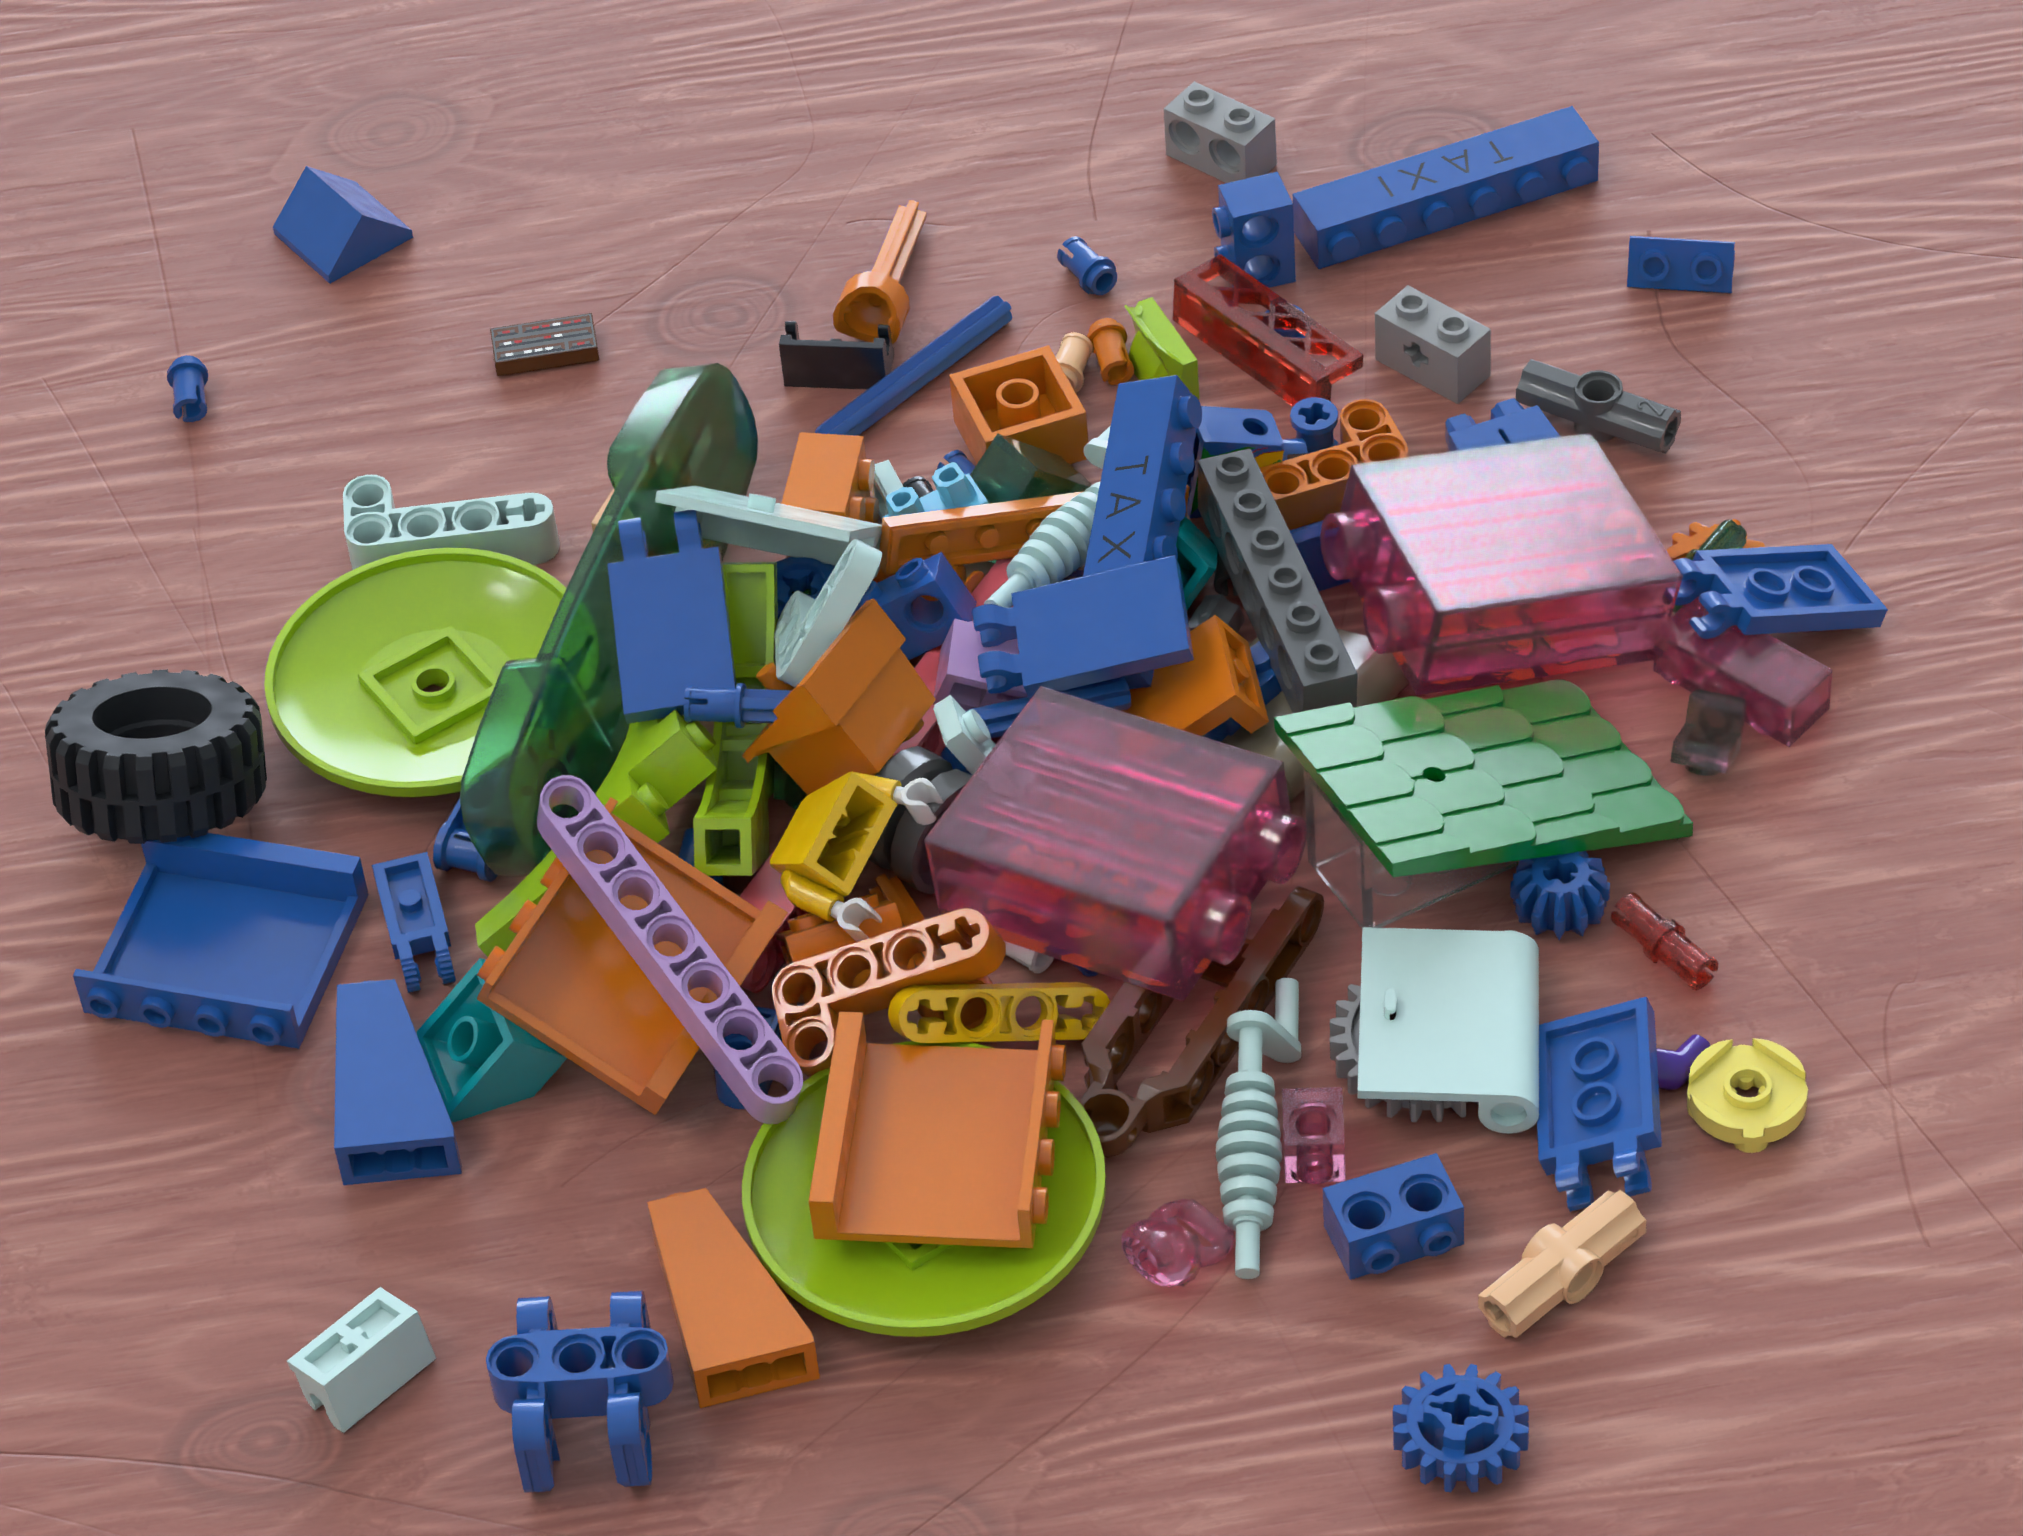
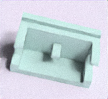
(362, 1358)

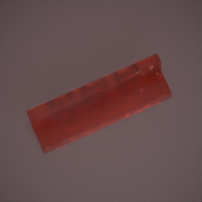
(1250, 337)

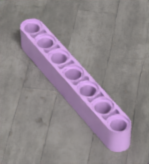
(669, 975)

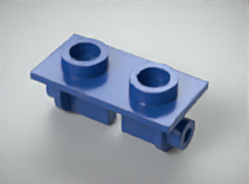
(1680, 264)

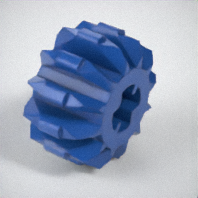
(1560, 892)

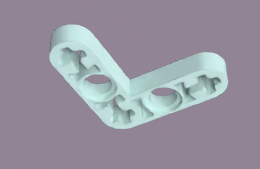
(812, 624)

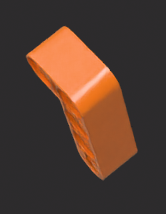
(1316, 482)
(947, 961)

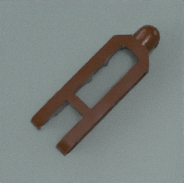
(1135, 1011)

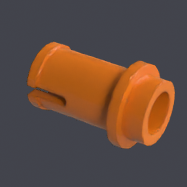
(1110, 349)

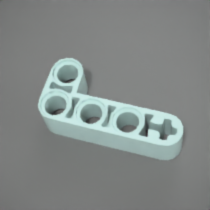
(505, 524)

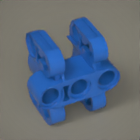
(581, 1374)

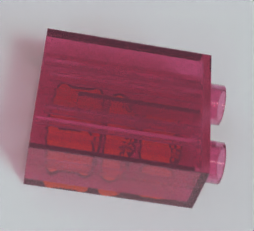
(1501, 563)
(1116, 842)

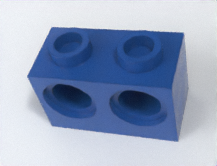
(1257, 228)
(920, 620)
(1393, 1216)

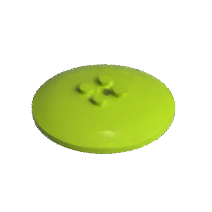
(367, 644)
(914, 1285)

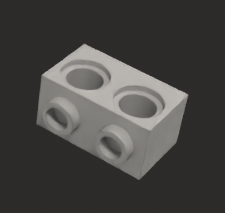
(1219, 135)

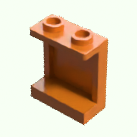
(1207, 690)

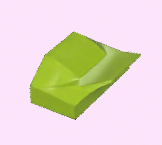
(1158, 347)

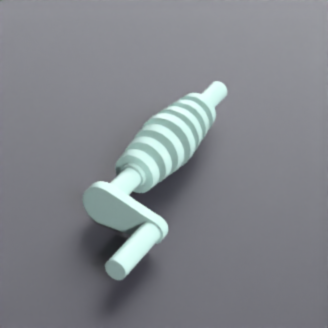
(1059, 542)
(1249, 1127)

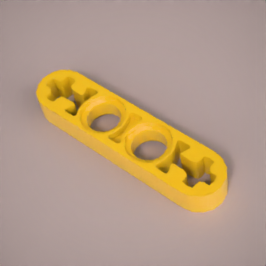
(1001, 1007)

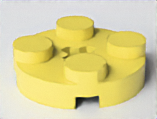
(1747, 1120)

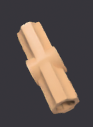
(1562, 1263)

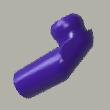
(1675, 1065)

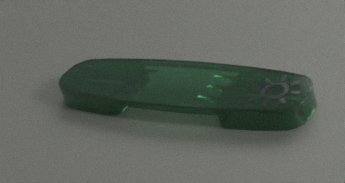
(567, 704)

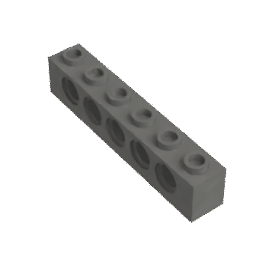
(1274, 583)

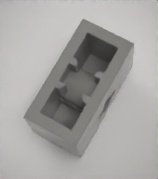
(1432, 344)

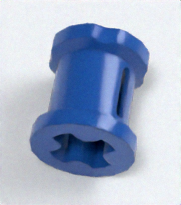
(1314, 422)

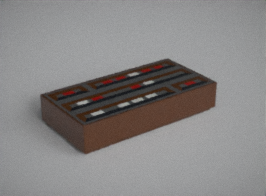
(544, 344)

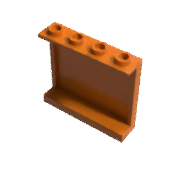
(586, 994)

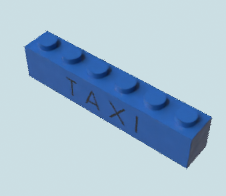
(1445, 187)
(1144, 479)

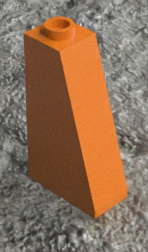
(727, 1307)

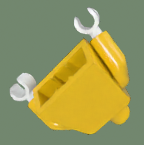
(834, 839)

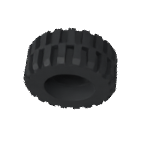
(156, 756)

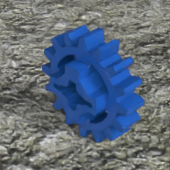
(1460, 1428)

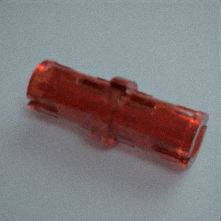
(1664, 941)

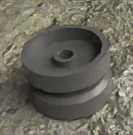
(902, 840)

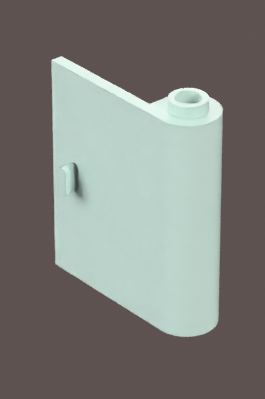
(771, 526)
(1460, 1021)

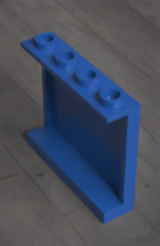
(228, 938)

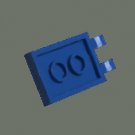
(1777, 591)
(669, 620)
(1087, 629)
(1599, 1097)

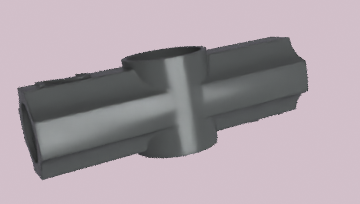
(1598, 406)

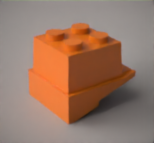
(848, 707)

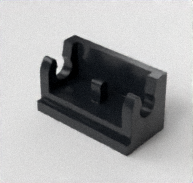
(835, 361)

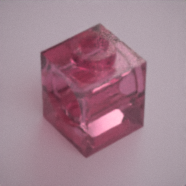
(1313, 1135)

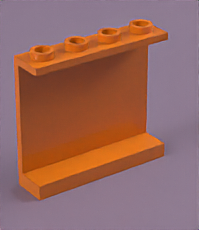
(935, 1141)

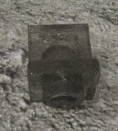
(1711, 733)

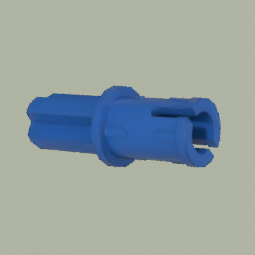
(732, 704)

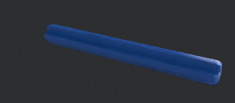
(919, 369)

